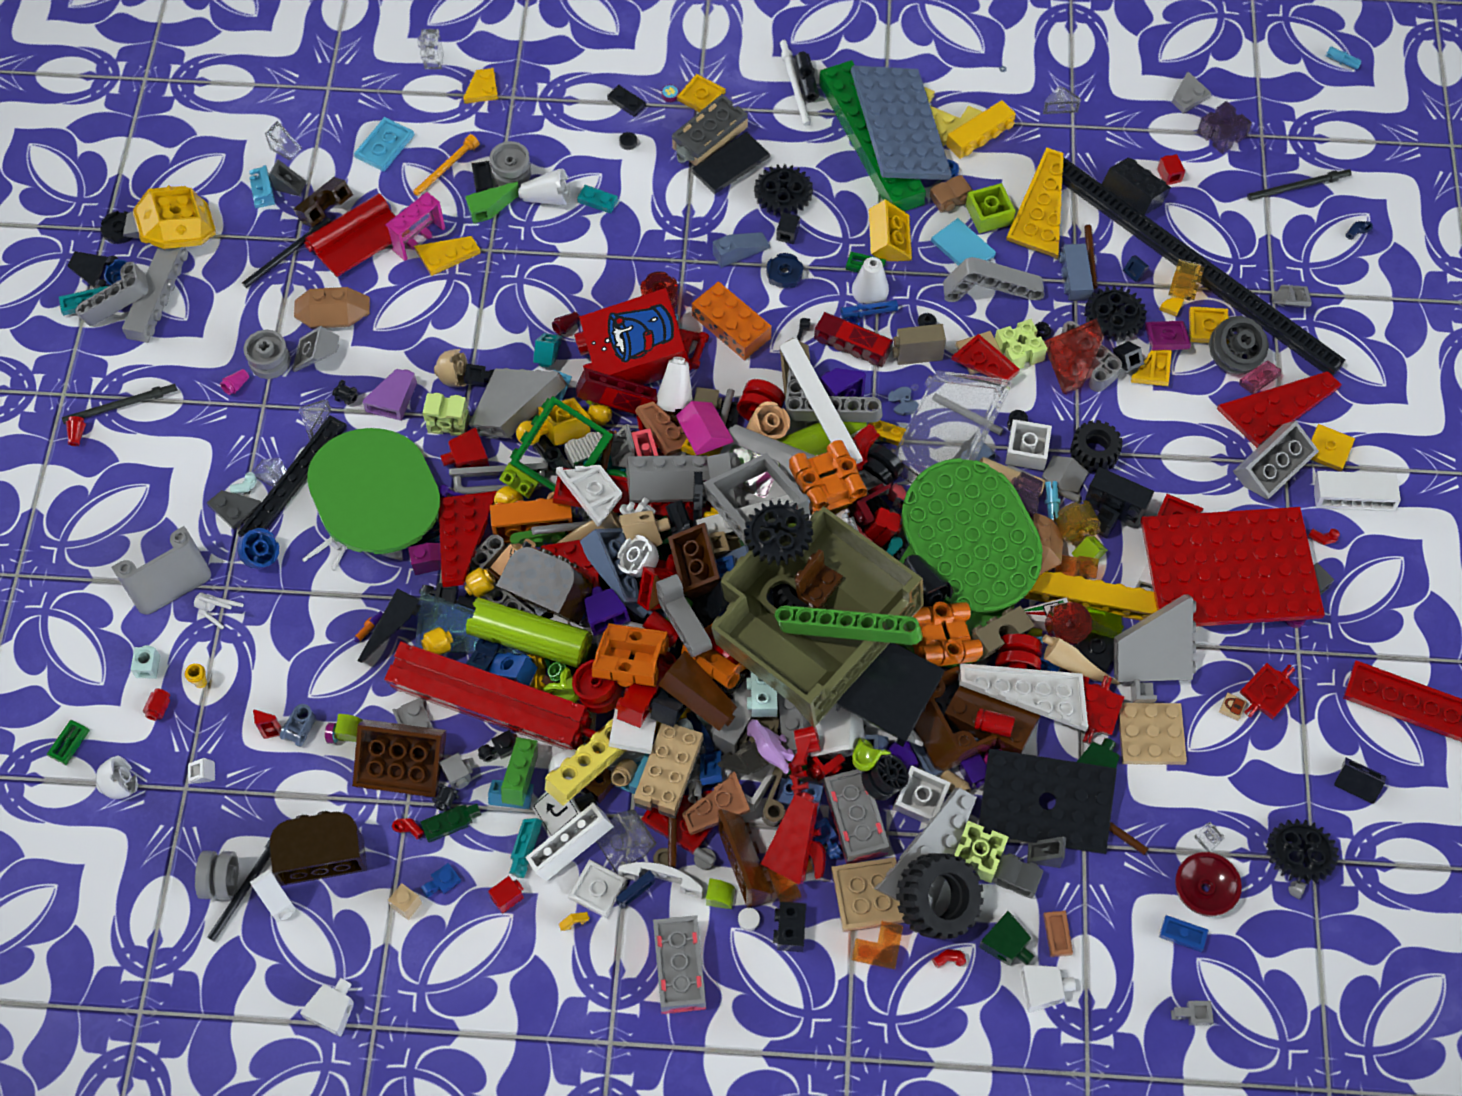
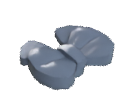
(907, 405)

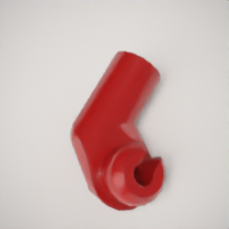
(1326, 538)
(407, 825)
(949, 955)

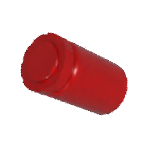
(659, 623)
(994, 722)

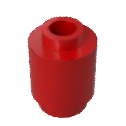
(156, 704)

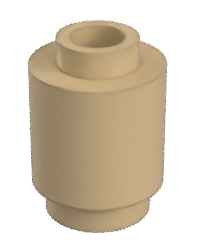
(623, 772)

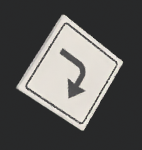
(553, 813)

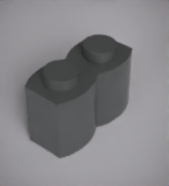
(1018, 876)

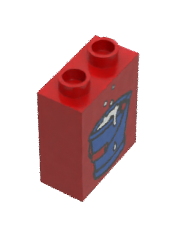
(633, 338)

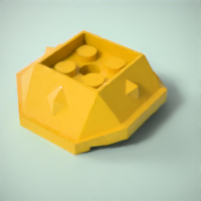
(173, 218)

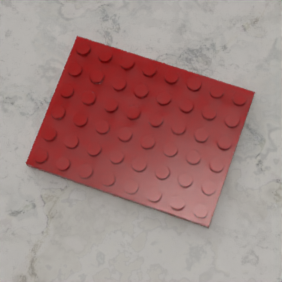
(1234, 565)

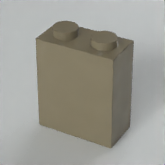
(919, 344)

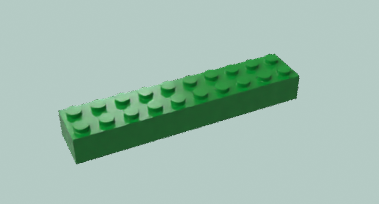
(843, 97)

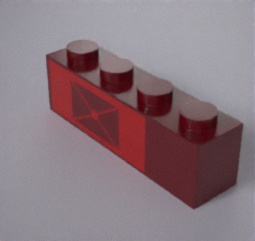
(853, 339)
(613, 391)

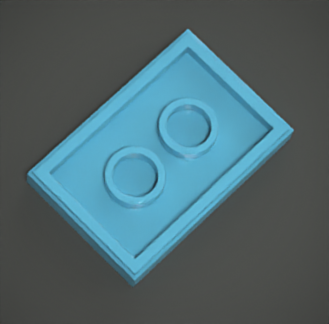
(384, 144)
(961, 243)

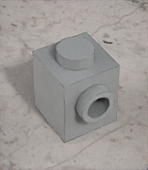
(456, 771)

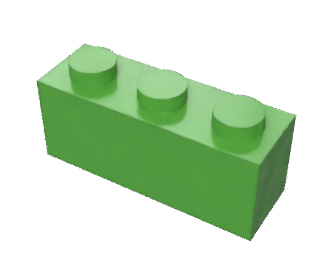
(519, 771)

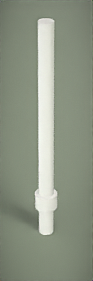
(787, 58)

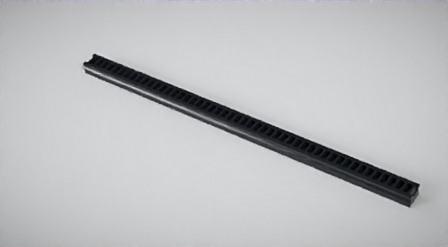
(1212, 278)

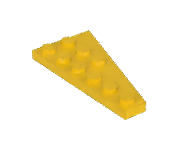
(1040, 211)

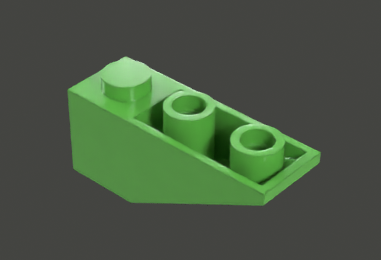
(488, 203)

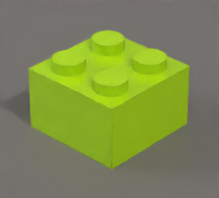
(990, 208)

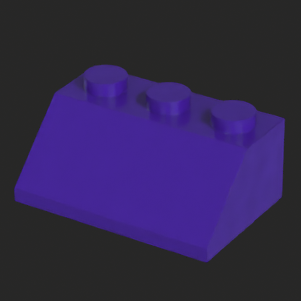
(844, 383)

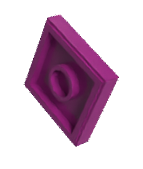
(1167, 335)

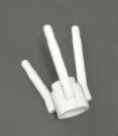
(333, 543)
(207, 603)

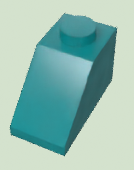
(546, 349)

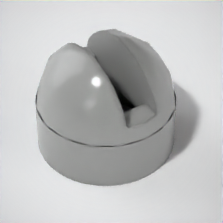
(1297, 889)

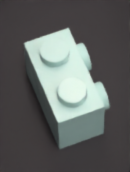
(763, 698)

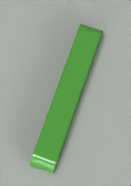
(856, 630)

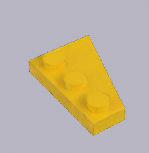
(447, 253)

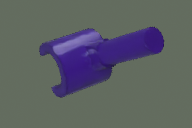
(444, 490)

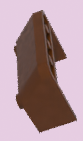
(940, 744)

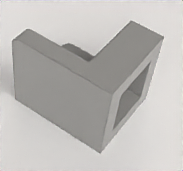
(1142, 692)

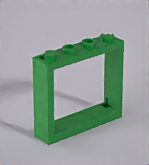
(538, 422)

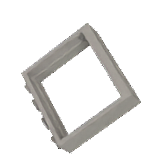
(714, 487)

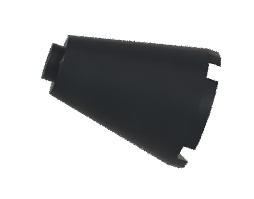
(934, 585)

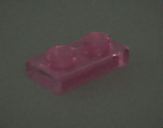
(1260, 377)

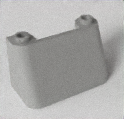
(166, 575)

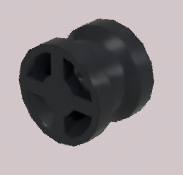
(1016, 415)

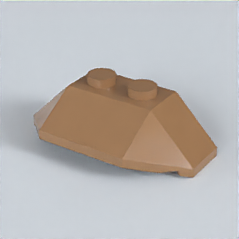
(331, 307)
(1051, 542)

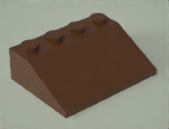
(964, 708)
(398, 757)
(744, 859)

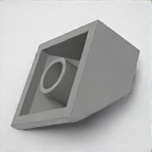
(315, 347)

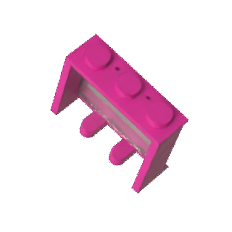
(414, 221)

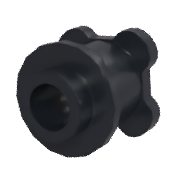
(345, 393)
(445, 798)

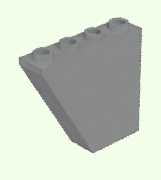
(512, 399)
(1158, 645)

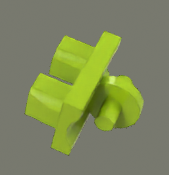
(519, 480)

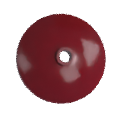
(1214, 873)

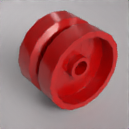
(757, 392)
(1019, 652)
(595, 693)

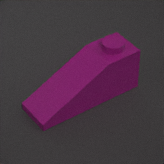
(425, 558)

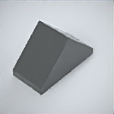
(286, 179)
(1047, 852)

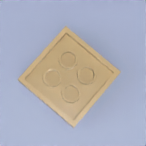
(1152, 734)
(858, 901)

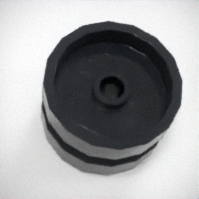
(883, 464)

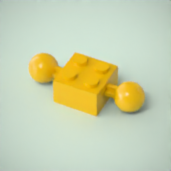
(562, 426)

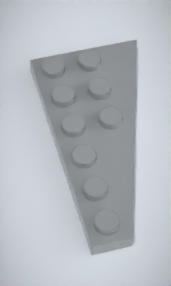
(939, 836)

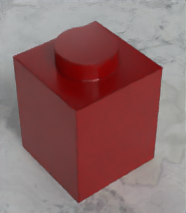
(1171, 169)
(506, 894)

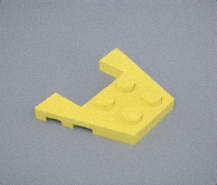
(946, 122)

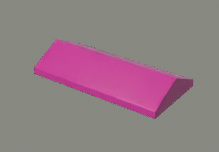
(703, 427)

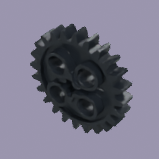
(783, 185)
(1105, 303)
(778, 532)
(1284, 852)

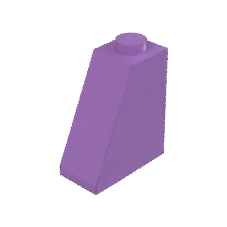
(392, 395)

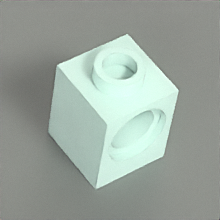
(147, 669)

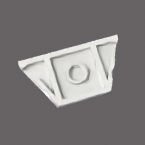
(592, 490)

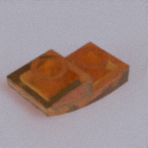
(1079, 566)

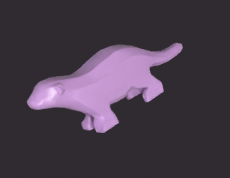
(769, 745)

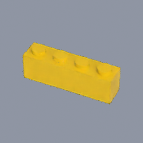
(981, 129)

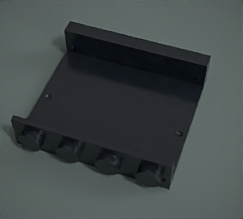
(893, 691)

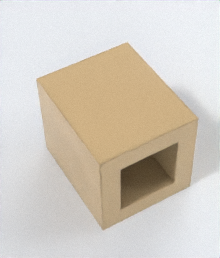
(404, 901)

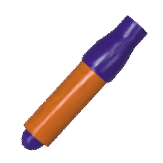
(368, 626)

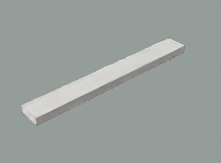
(817, 396)

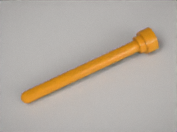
(470, 143)

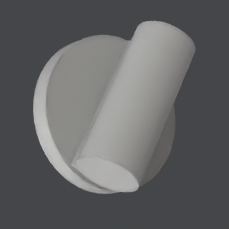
(704, 858)

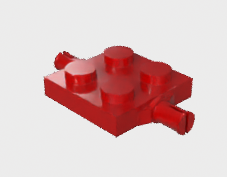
(1269, 691)
(1101, 708)

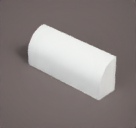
(1356, 491)

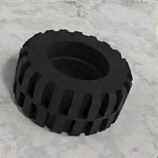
(915, 896)

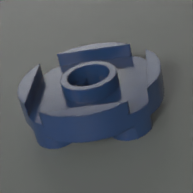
(781, 279)

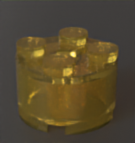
(1184, 280)
(1077, 522)

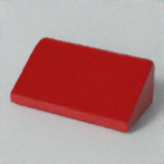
(267, 724)

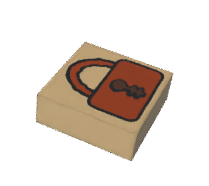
(1232, 706)

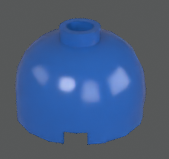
(258, 548)

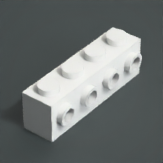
(569, 842)

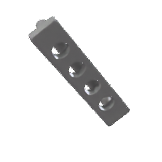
(458, 473)

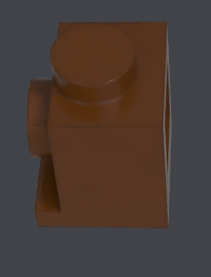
(600, 790)

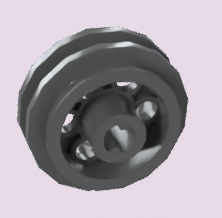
(1248, 341)

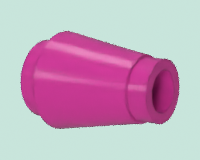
(233, 382)

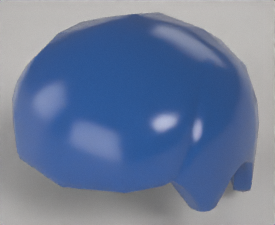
(112, 272)

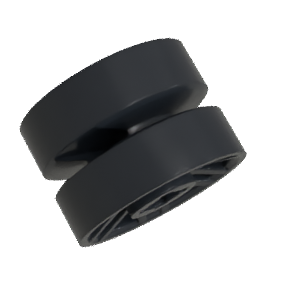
(885, 777)

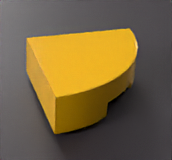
(1172, 306)
(572, 919)

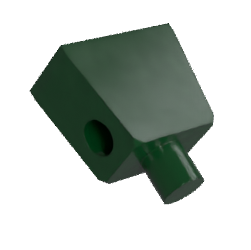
(1100, 754)
(1008, 941)

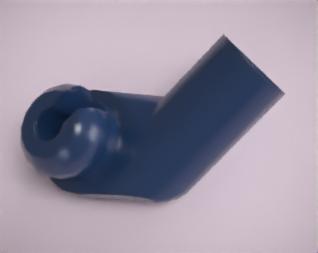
(1358, 228)

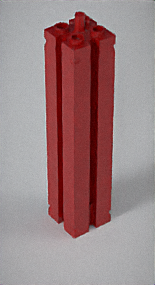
(489, 697)

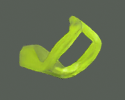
(564, 688)
(866, 756)

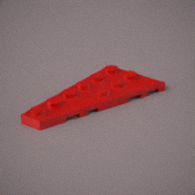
(1264, 412)
(461, 530)

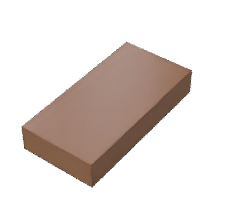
(1057, 934)

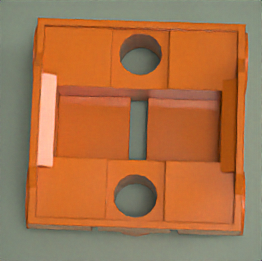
(832, 490)
(934, 644)
(615, 650)
(718, 666)

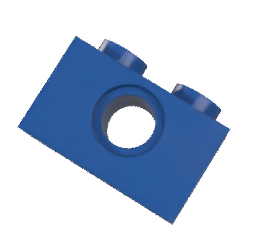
(514, 667)

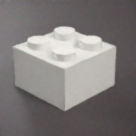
(1028, 445)
(922, 795)

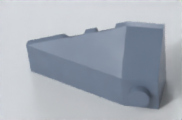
(602, 550)

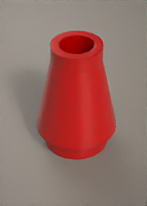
(75, 429)

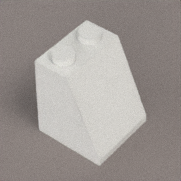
(838, 733)

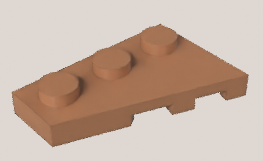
(664, 432)
(724, 796)

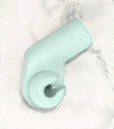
(246, 485)

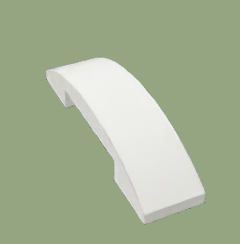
(634, 871)

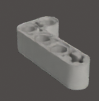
(115, 297)
(1101, 364)
(681, 616)

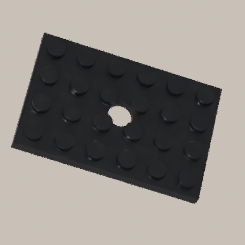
(1080, 791)

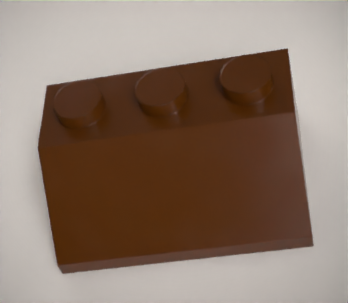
(695, 560)

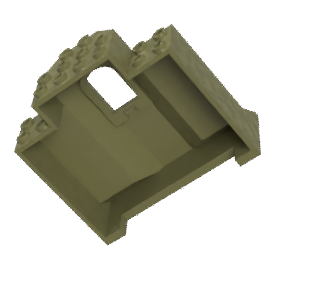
(810, 668)

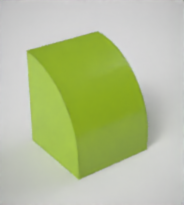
(1090, 547)
(347, 727)
(720, 894)

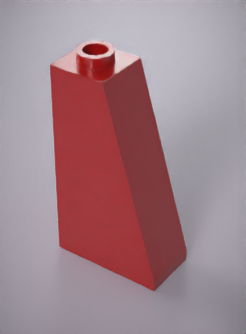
(793, 840)

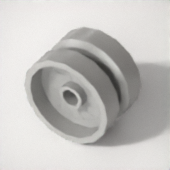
(510, 163)
(267, 354)
(216, 875)

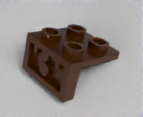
(816, 581)

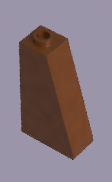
(698, 692)

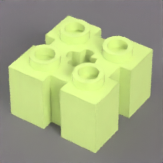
(1021, 344)
(446, 414)
(990, 845)

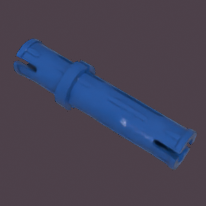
(848, 311)

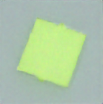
(1105, 623)

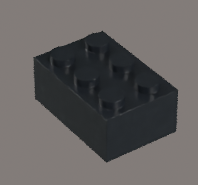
(1136, 186)
(1121, 495)

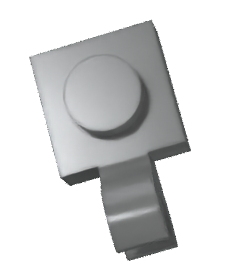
(1196, 1011)

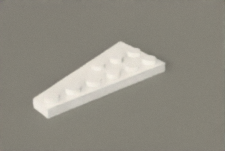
(1039, 691)

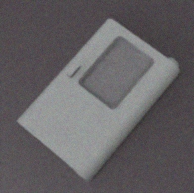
(751, 445)

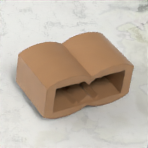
(950, 193)

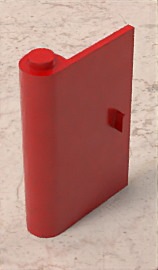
(352, 236)

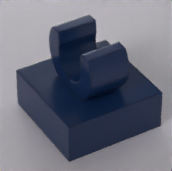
(1135, 268)

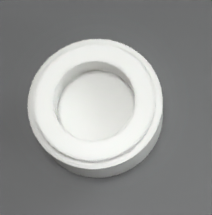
(748, 919)

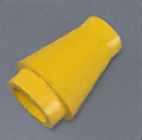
(196, 675)

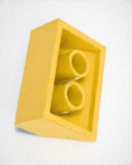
(889, 232)

